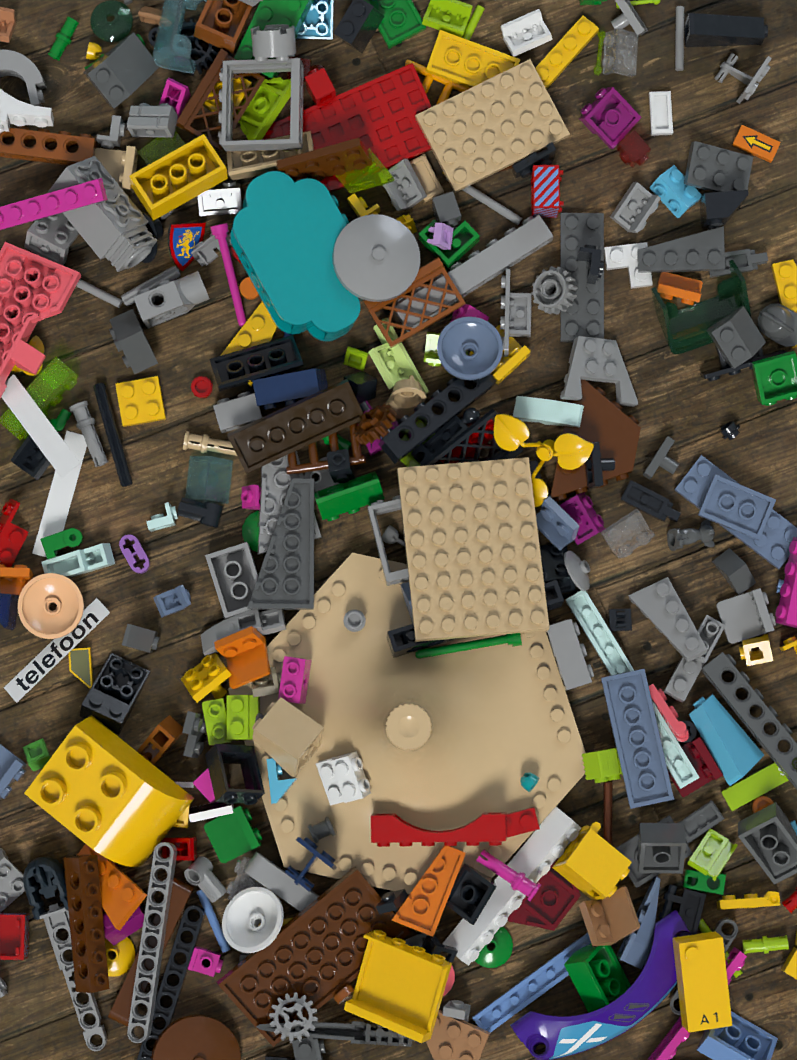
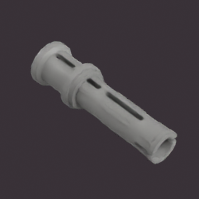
(86, 425)

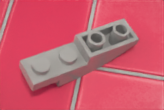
(265, 622)
(687, 672)

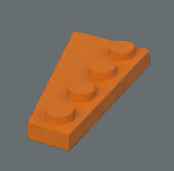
(429, 896)

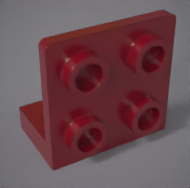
(702, 763)

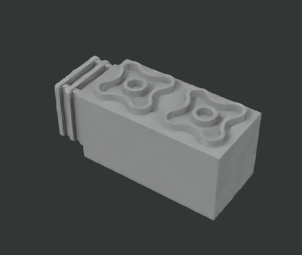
(111, 227)

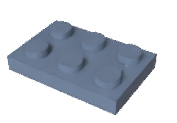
(736, 507)

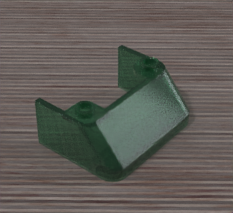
(687, 327)

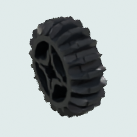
(205, 57)

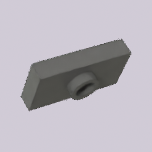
(701, 820)

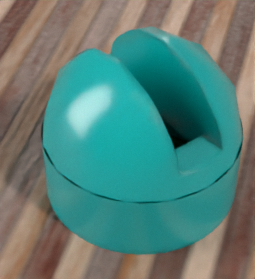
(529, 781)

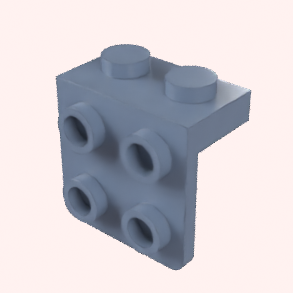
(10, 770)

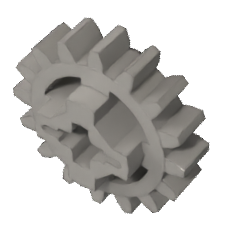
(284, 1012)

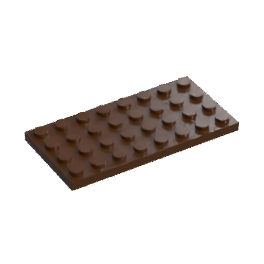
(312, 953)

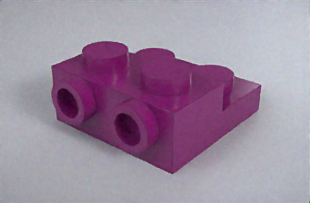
(609, 116)

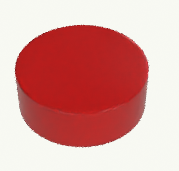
(202, 387)

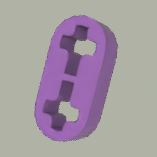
(130, 556)

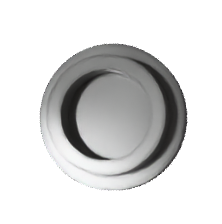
(354, 620)

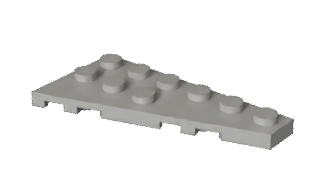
(273, 492)

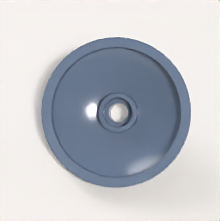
(470, 335)

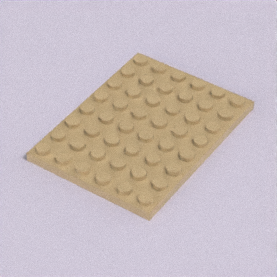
(472, 549)

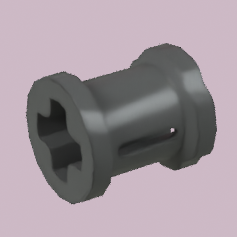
(321, 830)

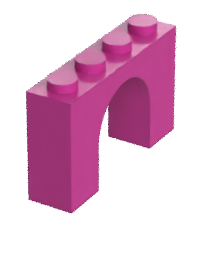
(787, 610)

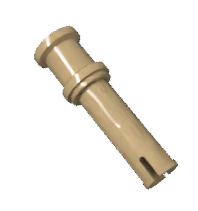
(204, 442)

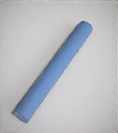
(213, 921)

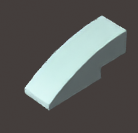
(548, 411)
(80, 561)

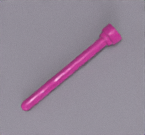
(220, 232)

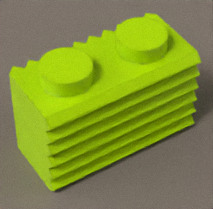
(602, 765)

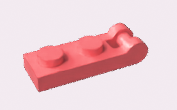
(669, 714)

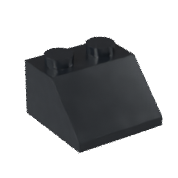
(719, 207)

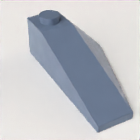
(638, 945)

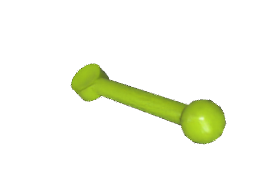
(638, 2)

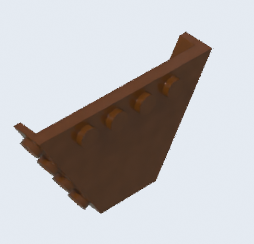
(601, 423)

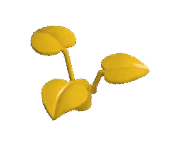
(570, 449)

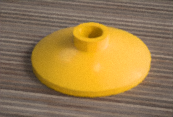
(124, 957)

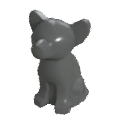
(677, 538)

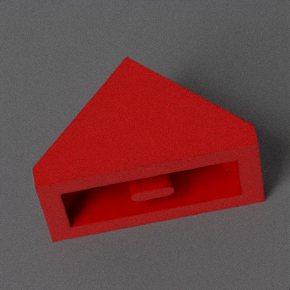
(185, 847)

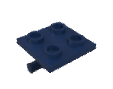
(300, 877)

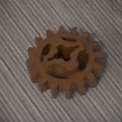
(375, 424)

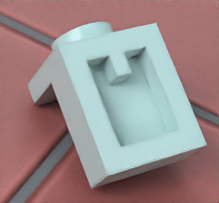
(160, 521)

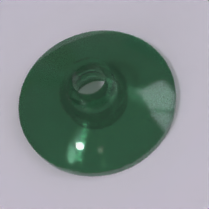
(114, 30)

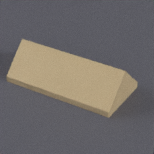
(255, 163)

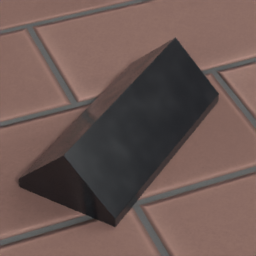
(256, 363)

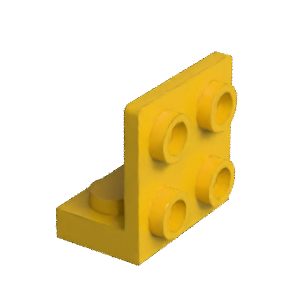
(507, 365)

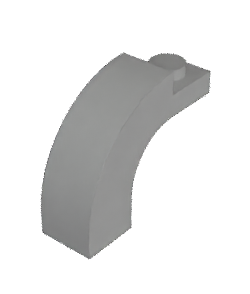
(20, 66)

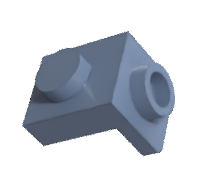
(172, 601)

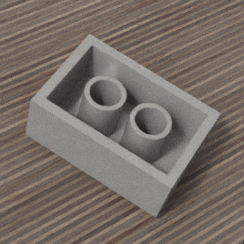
(233, 577)
(569, 654)

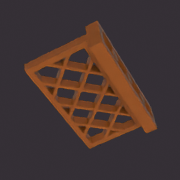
(424, 275)

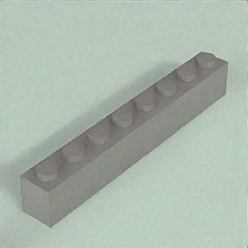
(480, 267)

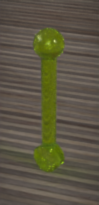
(598, 70)

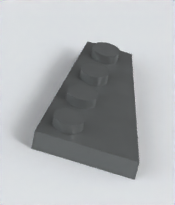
(690, 253)

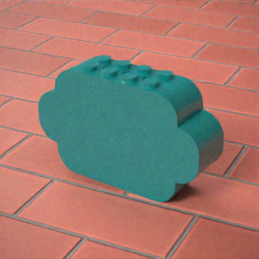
(287, 250)

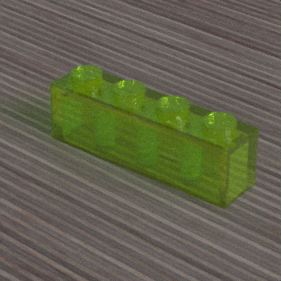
(45, 392)

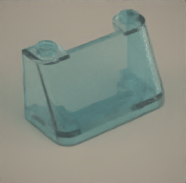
(171, 48)

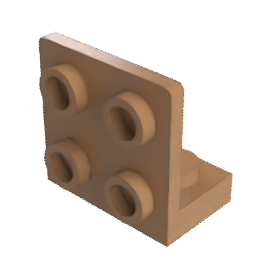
(610, 918)

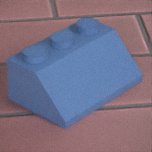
(737, 1042)

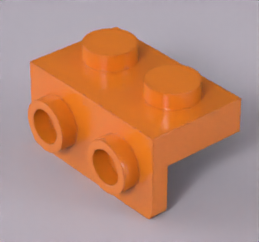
(679, 286)
(14, 579)

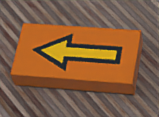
(756, 143)

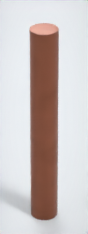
(607, 813)

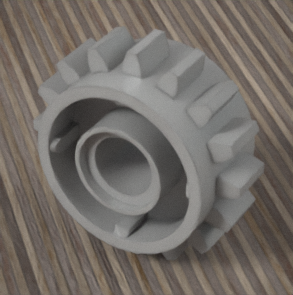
(564, 293)

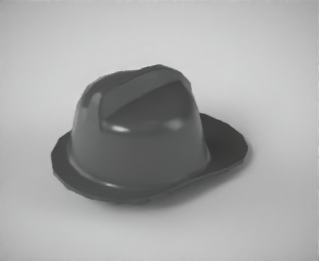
(779, 324)

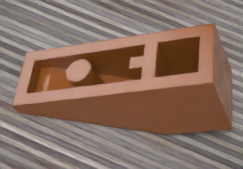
(161, 740)

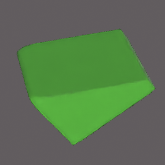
(37, 754)

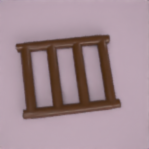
(315, 464)

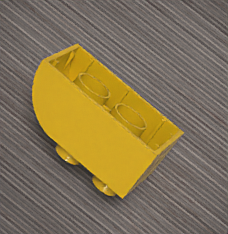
(108, 794)

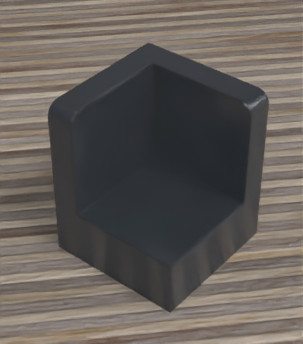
(363, 385)

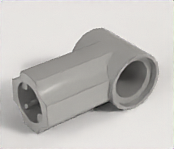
(201, 874)

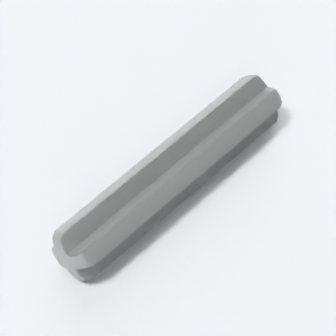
(169, 274)

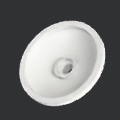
(245, 913)

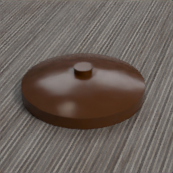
(196, 1039)

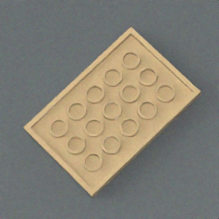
(492, 125)

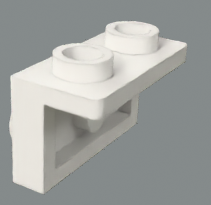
(525, 33)

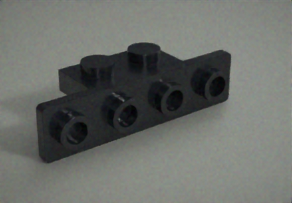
(714, 374)

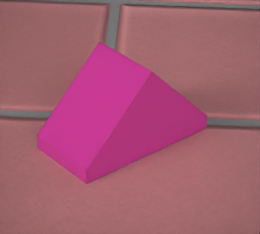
(175, 95)

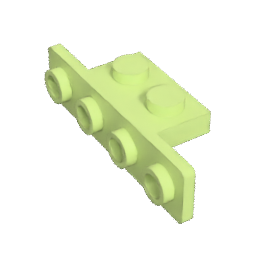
(393, 362)

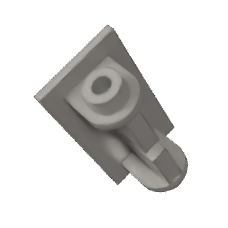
(205, 250)

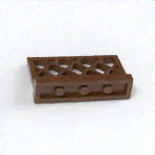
(204, 90)

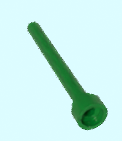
(511, 639)

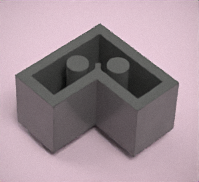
(131, 339)

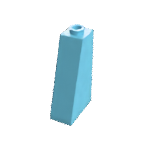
(725, 739)

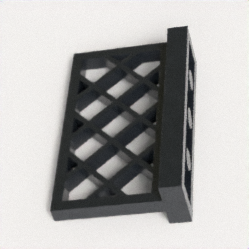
(495, 452)

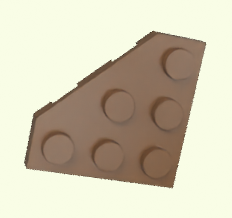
(456, 1039)

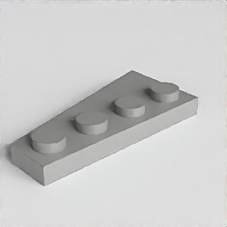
(667, 613)

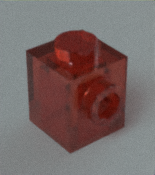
(633, 150)

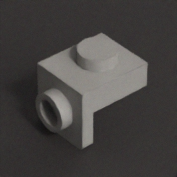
(117, 130)
(457, 1009)

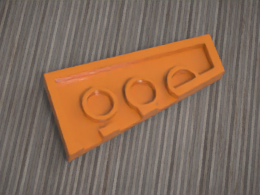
(118, 892)

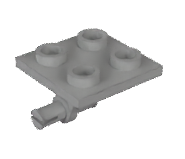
(727, 68)

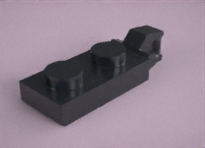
(649, 502)

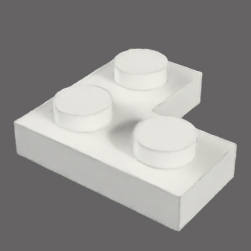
(626, 257)

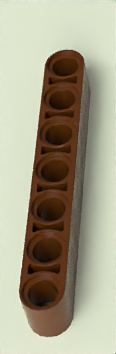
(179, 897)

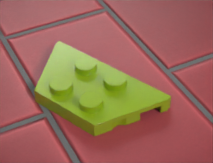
(264, 107)

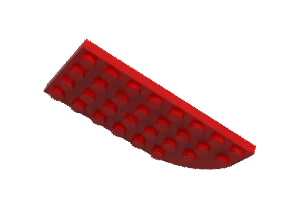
(375, 112)

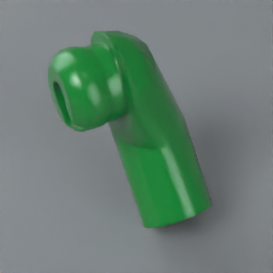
(60, 422)

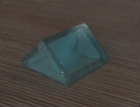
(209, 479)

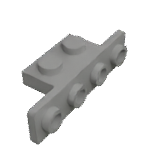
(517, 313)

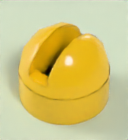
(91, 52)

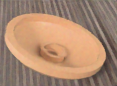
(35, 606)

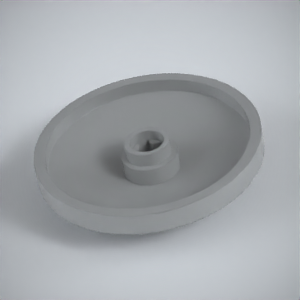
(376, 258)

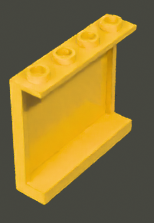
(399, 986)

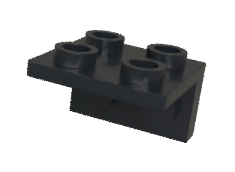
(554, 567)

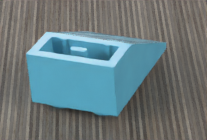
(318, 21)

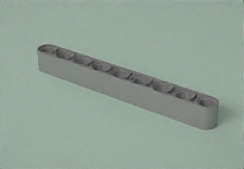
(145, 950)

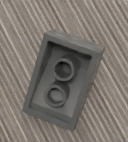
(121, 70)
(771, 842)

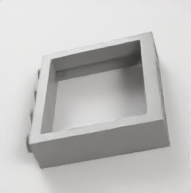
(225, 115)
(378, 508)

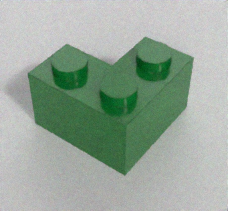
(463, 240)

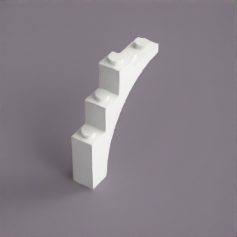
(21, 113)

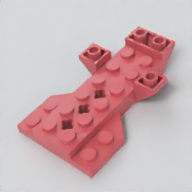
(45, 299)

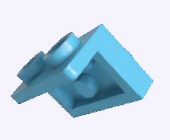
(674, 192)

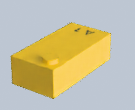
(178, 177)
(702, 981)

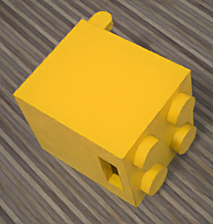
(592, 864)

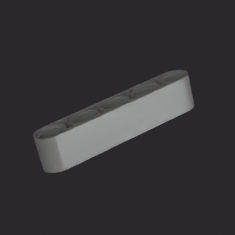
(278, 882)

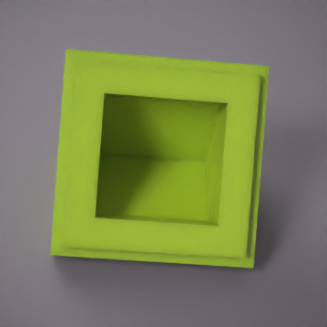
(356, 358)

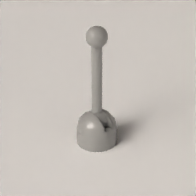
(391, 536)

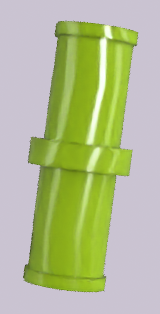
(765, 944)

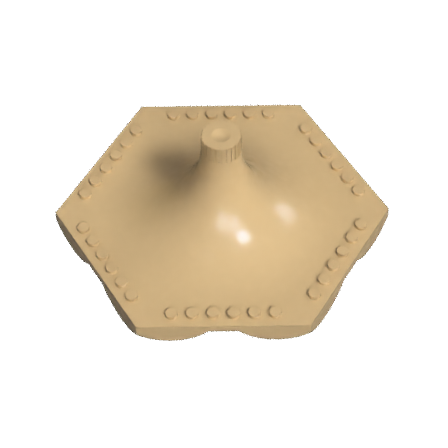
(432, 732)

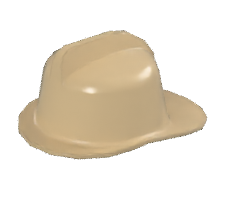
(406, 396)

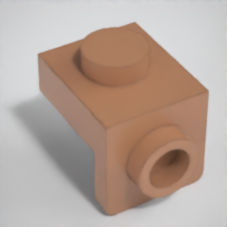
(7, 24)

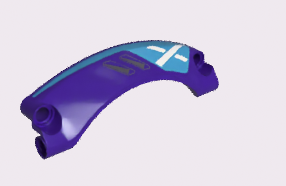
(583, 1032)

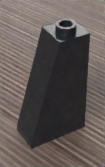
(723, 30)

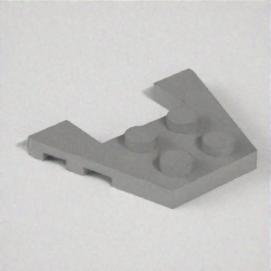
(597, 361)

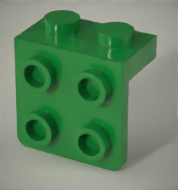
(233, 834)

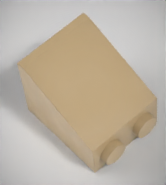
(288, 736)

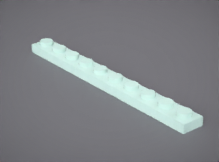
(617, 663)

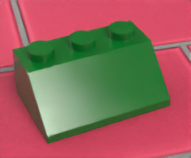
(348, 496)
(597, 976)

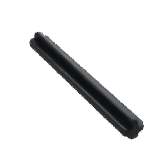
(112, 434)

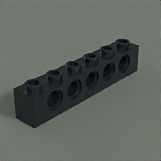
(398, 449)

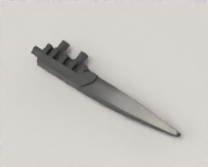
(356, 1032)

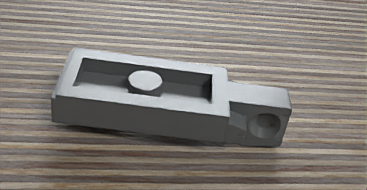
(744, 259)

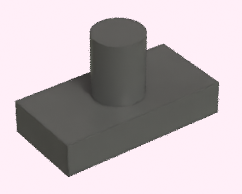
(662, 460)

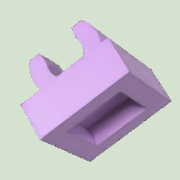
(442, 236)

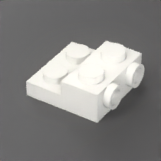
(343, 778)

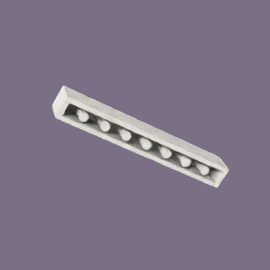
(532, 859)

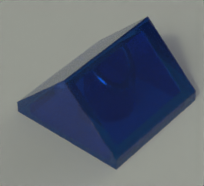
(8, 610)

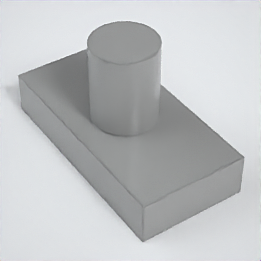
(628, 17)

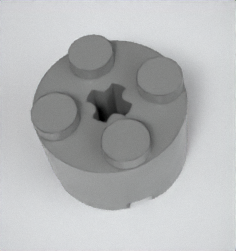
(273, 42)

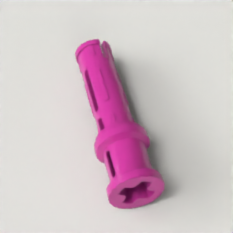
(517, 880)

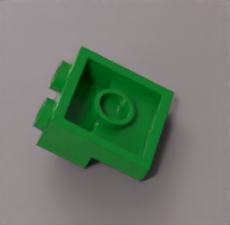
(776, 378)

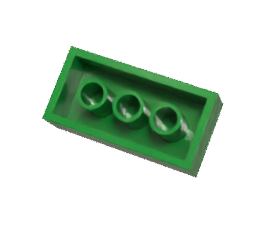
(273, 13)

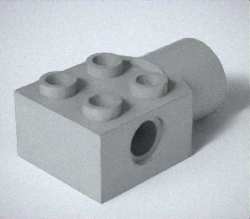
(178, 299)

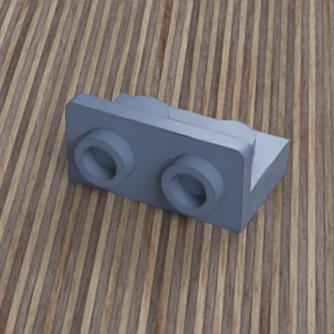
(556, 524)

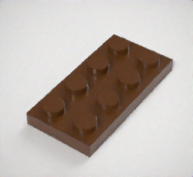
(326, 161)

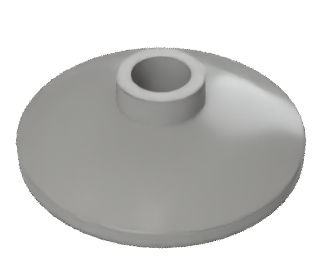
(577, 570)

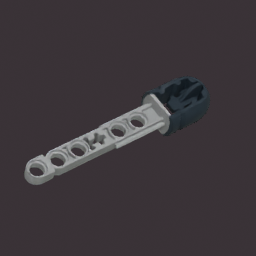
(37, 875)

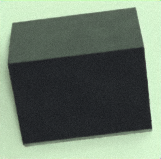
(470, 893)

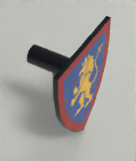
(182, 240)

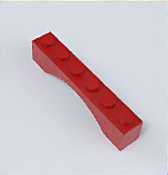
(391, 828)

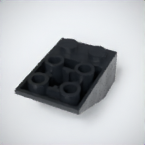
(114, 693)

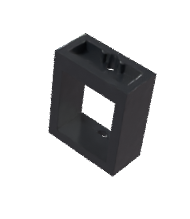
(247, 759)

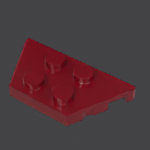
(549, 904)

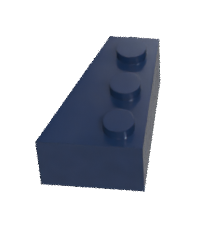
(288, 387)

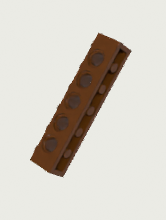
(86, 923)

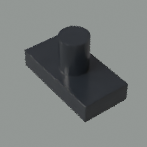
(595, 466)

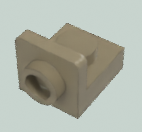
(265, 686)

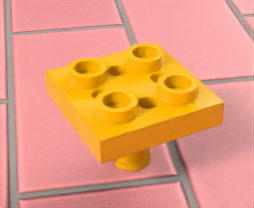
(206, 678)

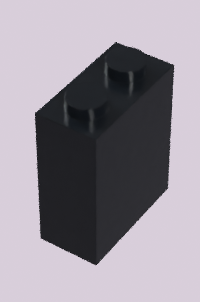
(359, 24)

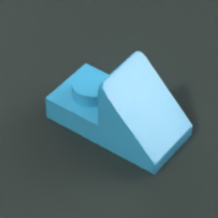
(277, 787)

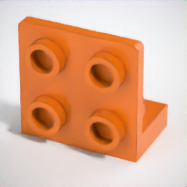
(245, 656)

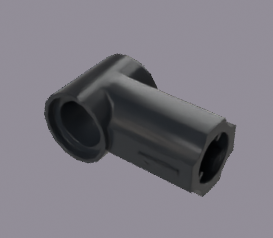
(205, 513)

